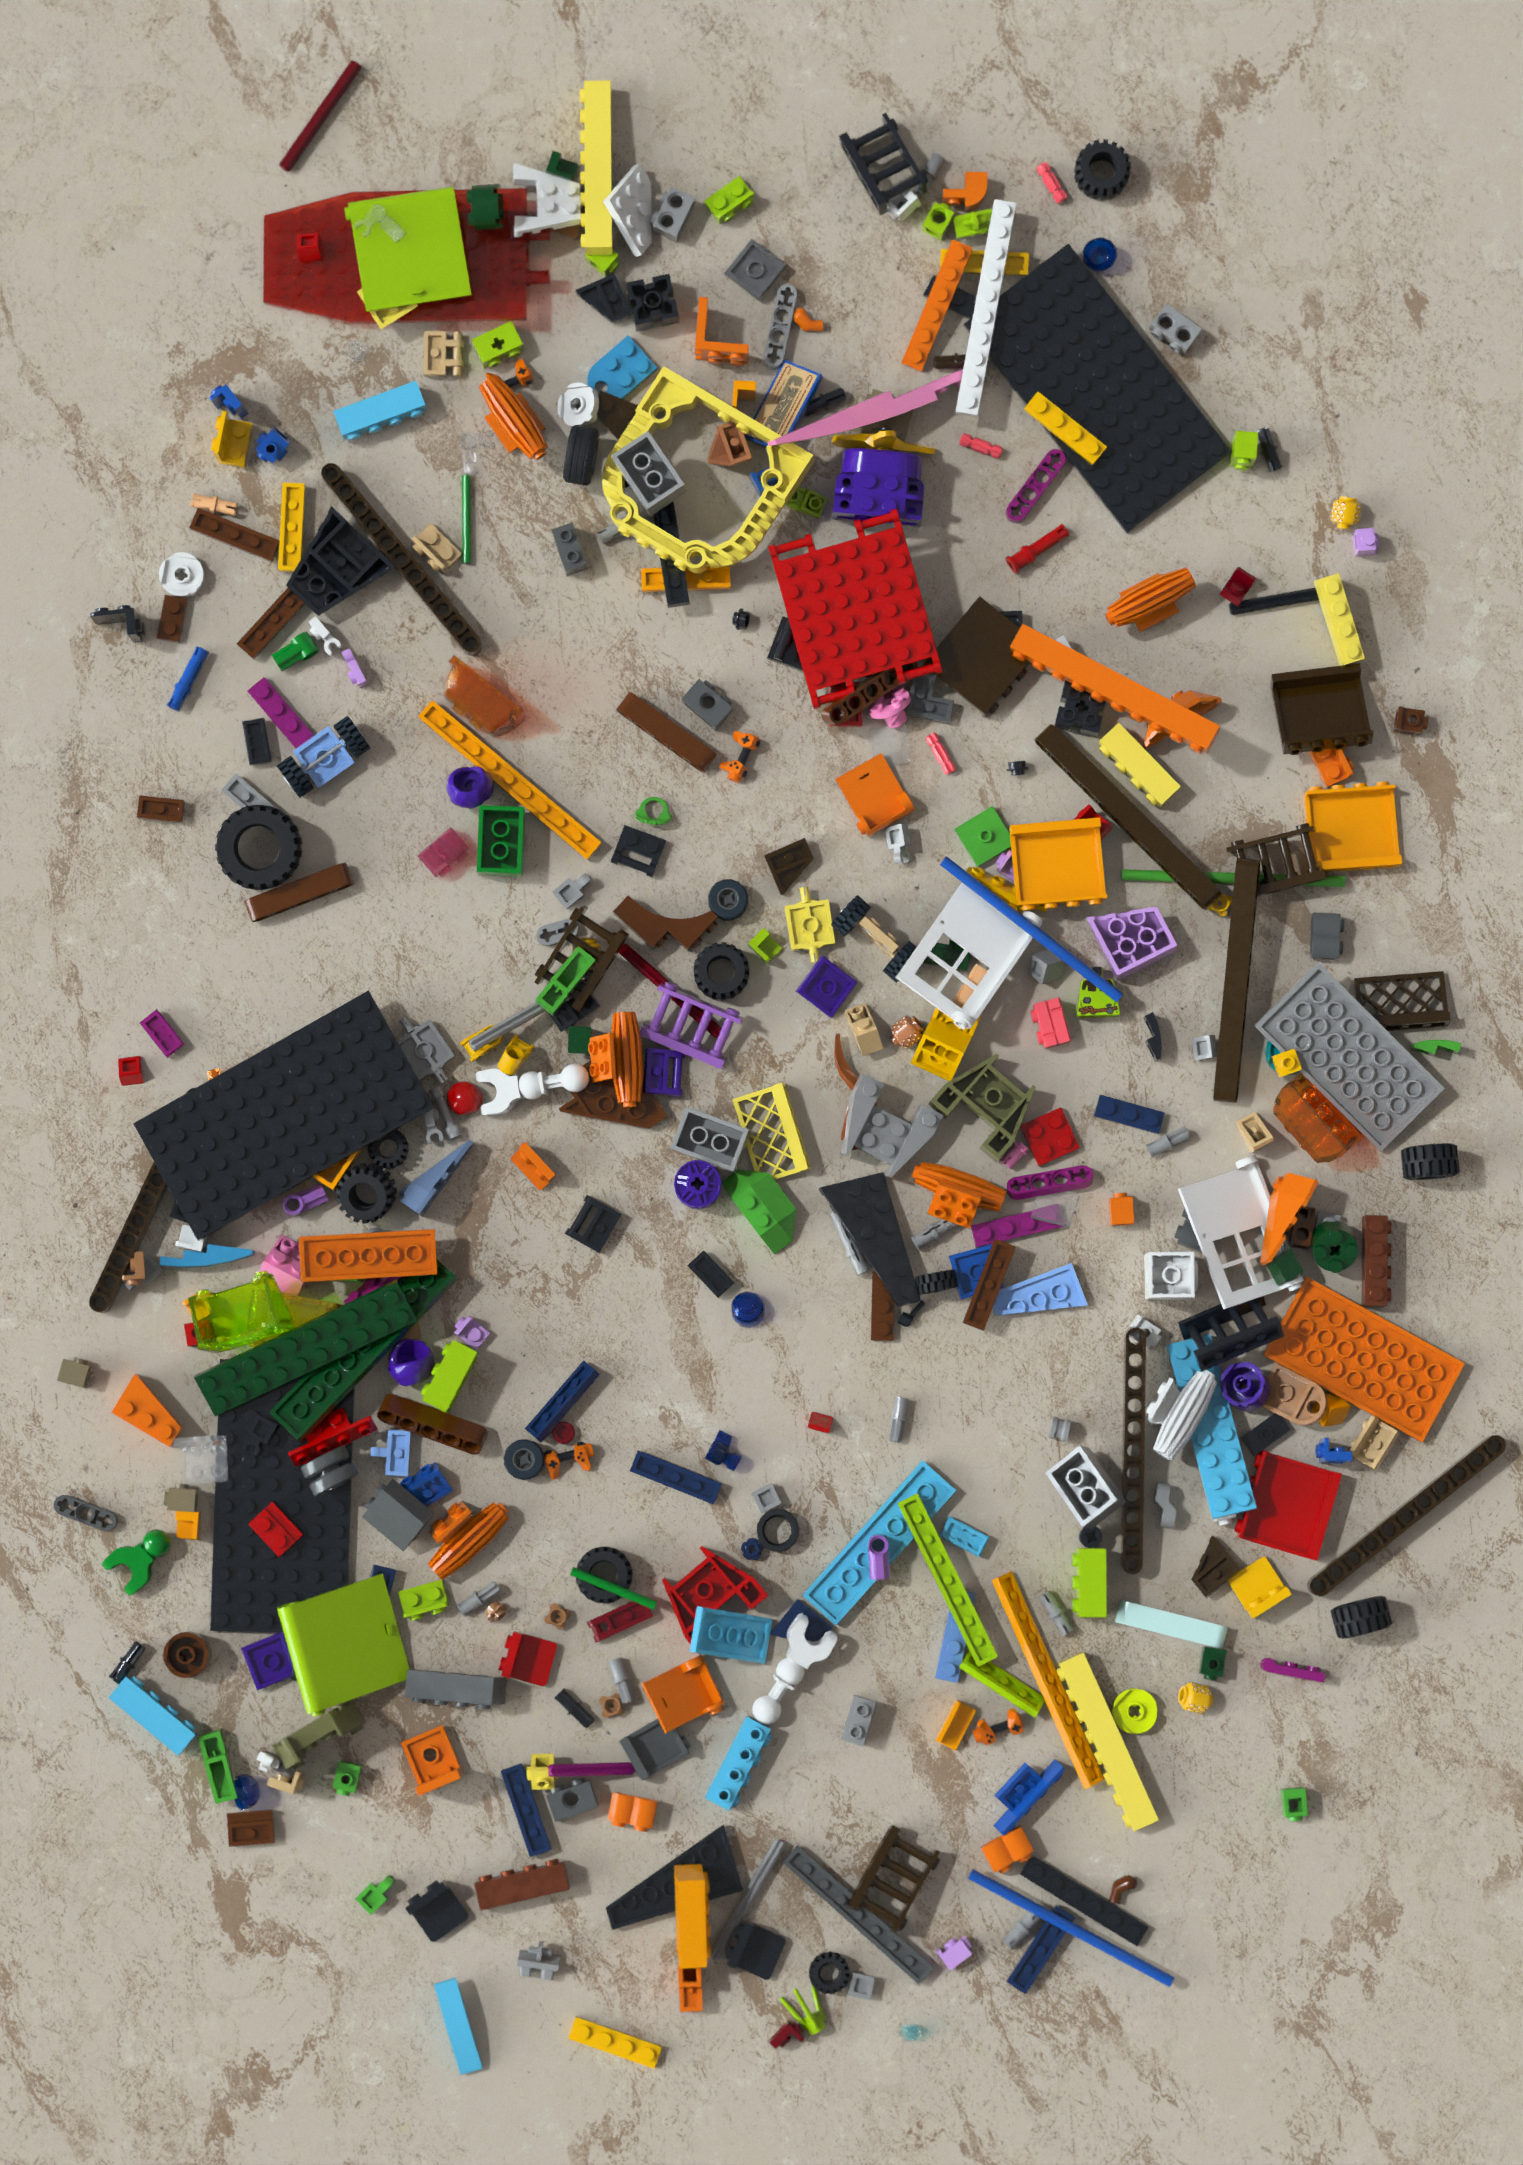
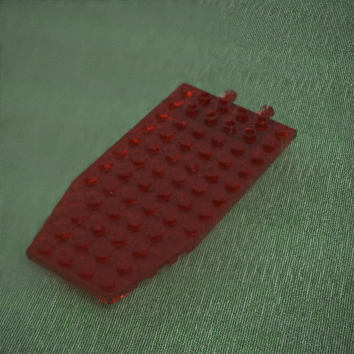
(329, 286)

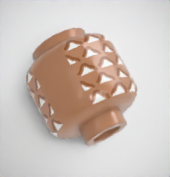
(906, 1032)

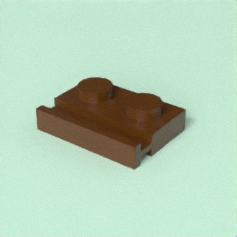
(250, 1828)

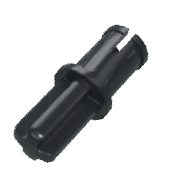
(825, 401)
(1269, 449)
(127, 1662)
(574, 1708)

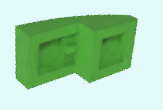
(1429, 1046)

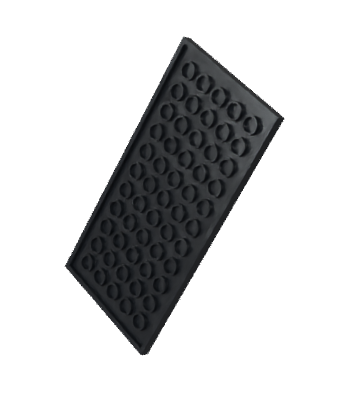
(1080, 351)
(283, 1115)
(246, 1573)

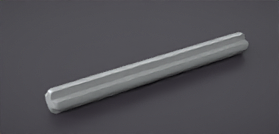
(510, 1023)
(747, 1899)

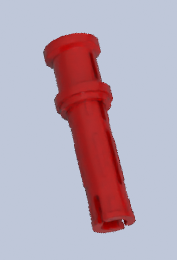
(1029, 553)

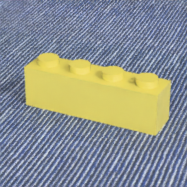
(1339, 619)
(1138, 765)

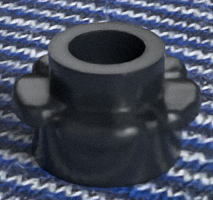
(741, 619)
(1017, 768)

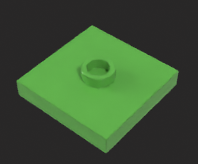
(984, 836)

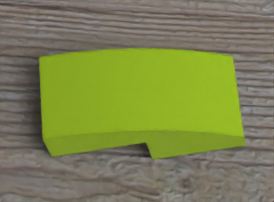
(808, 502)

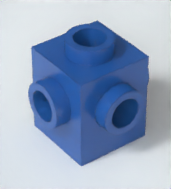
(273, 438)

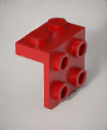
(528, 1658)

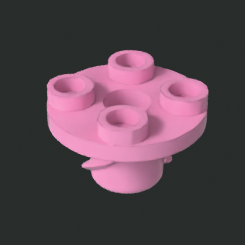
(891, 707)

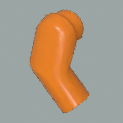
(805, 322)

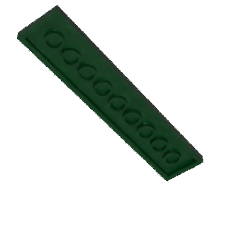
(305, 1348)
(327, 1385)

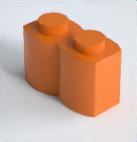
(633, 1811)
(1007, 1849)

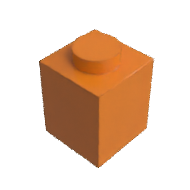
(1121, 1210)

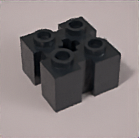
(659, 291)
(1069, 715)

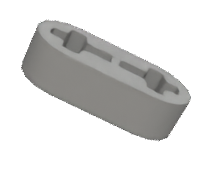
(554, 927)

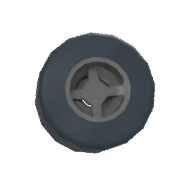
(723, 894)
(517, 1460)

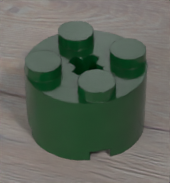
(486, 207)
(1344, 1242)

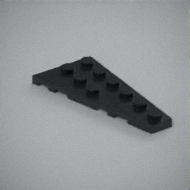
(872, 1224)

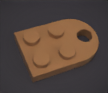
(1293, 1395)

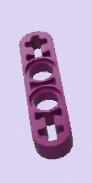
(1037, 487)
(1051, 1186)

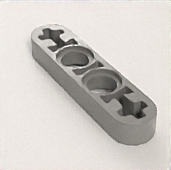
(778, 326)

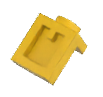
(1286, 1063)

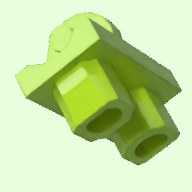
(972, 223)

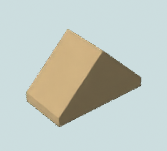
(1254, 1132)

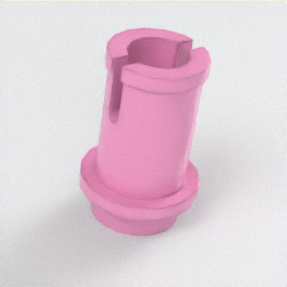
(1014, 1154)

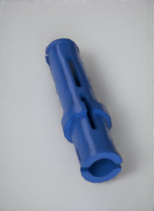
(189, 675)

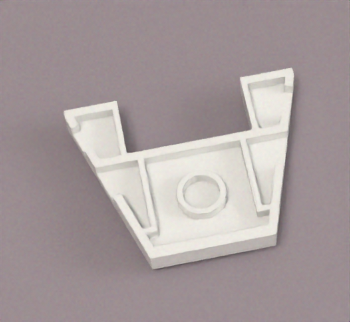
(556, 201)

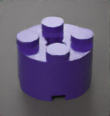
(1248, 1374)

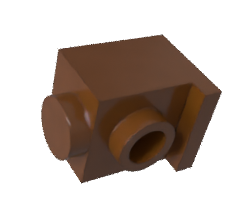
(1402, 721)

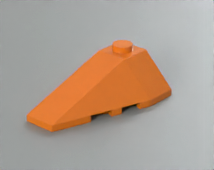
(1286, 1200)

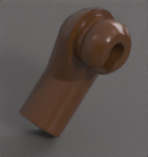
(1121, 1885)

